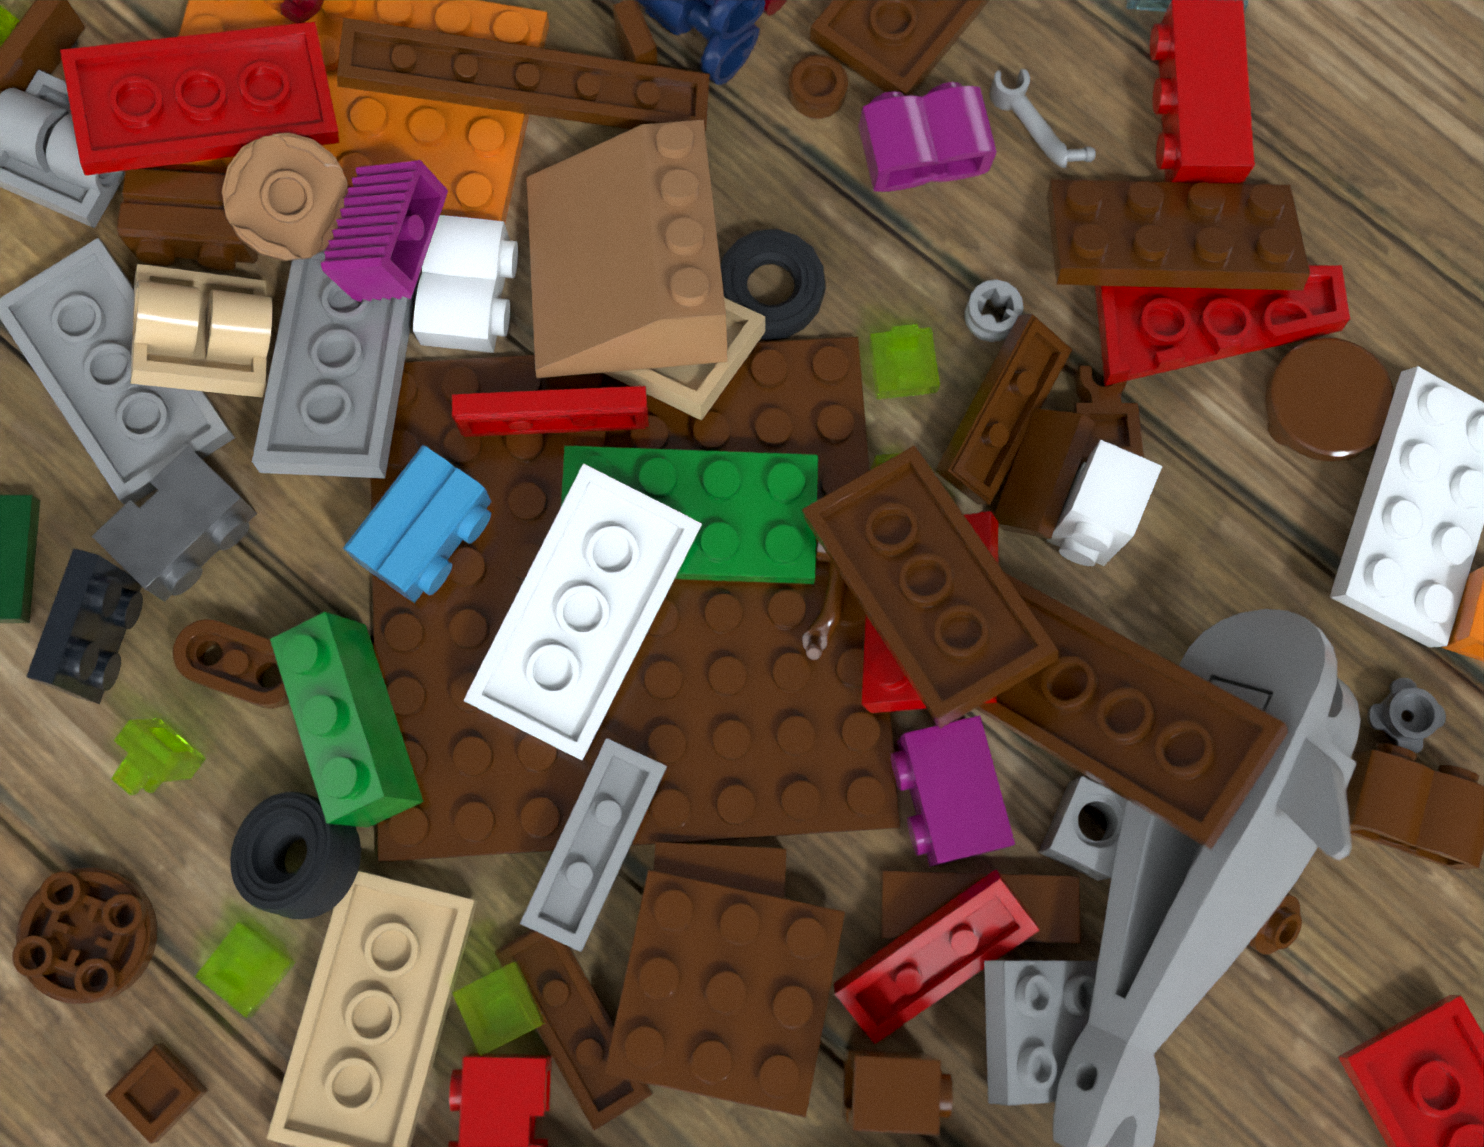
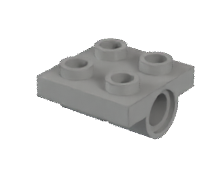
(42, 153)
(1032, 1025)

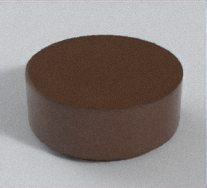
(817, 86)

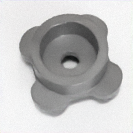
(1424, 711)

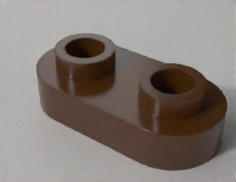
(241, 665)

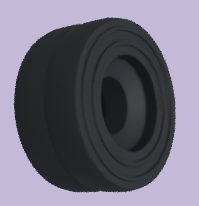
(261, 849)

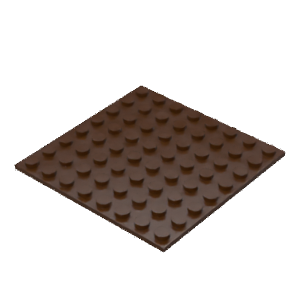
(721, 681)

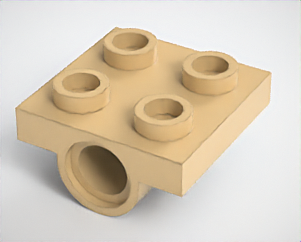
(200, 331)

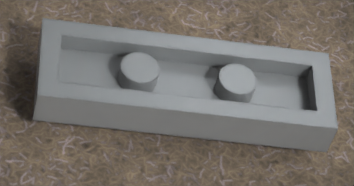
(593, 845)

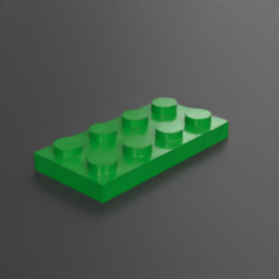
(743, 499)

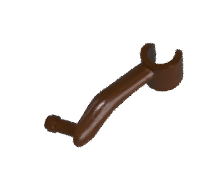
(825, 624)

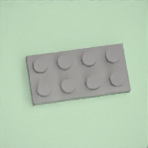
(78, 340)
(332, 379)

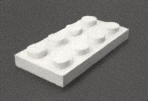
(1418, 512)
(582, 612)

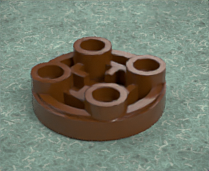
(1328, 399)
(85, 935)

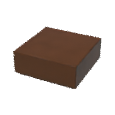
(634, 33)
(156, 1093)

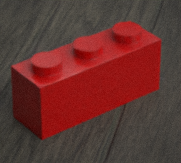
(1203, 92)

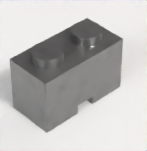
(177, 527)

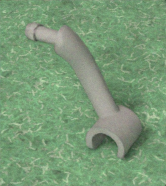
(1038, 128)

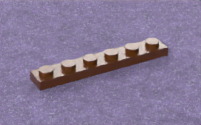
(516, 77)

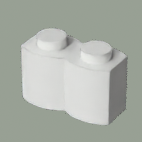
(463, 285)

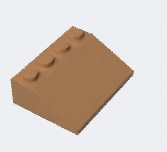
(627, 256)

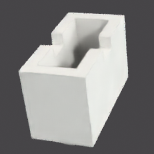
(1104, 505)

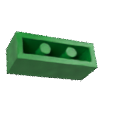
(345, 721)

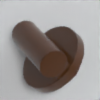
(1280, 928)

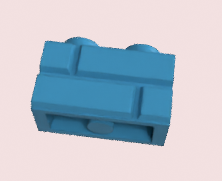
(420, 525)

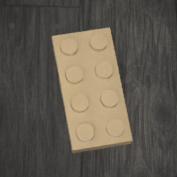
(373, 1016)

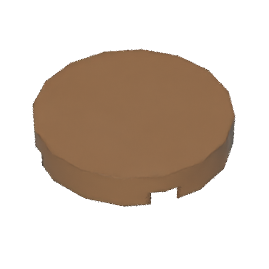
(284, 196)

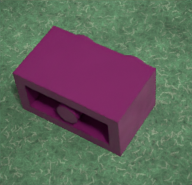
(952, 792)

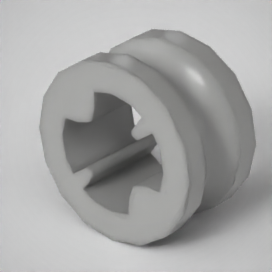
(1001, 295)

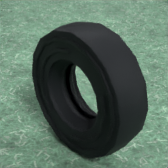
(786, 251)

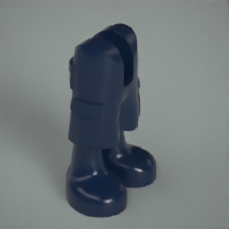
(723, 23)

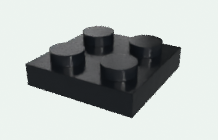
(86, 628)

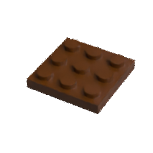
(725, 993)

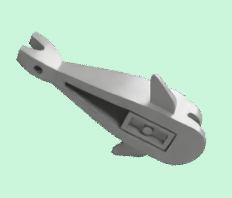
(1190, 910)

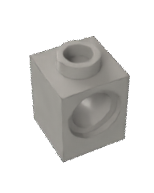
(1069, 845)

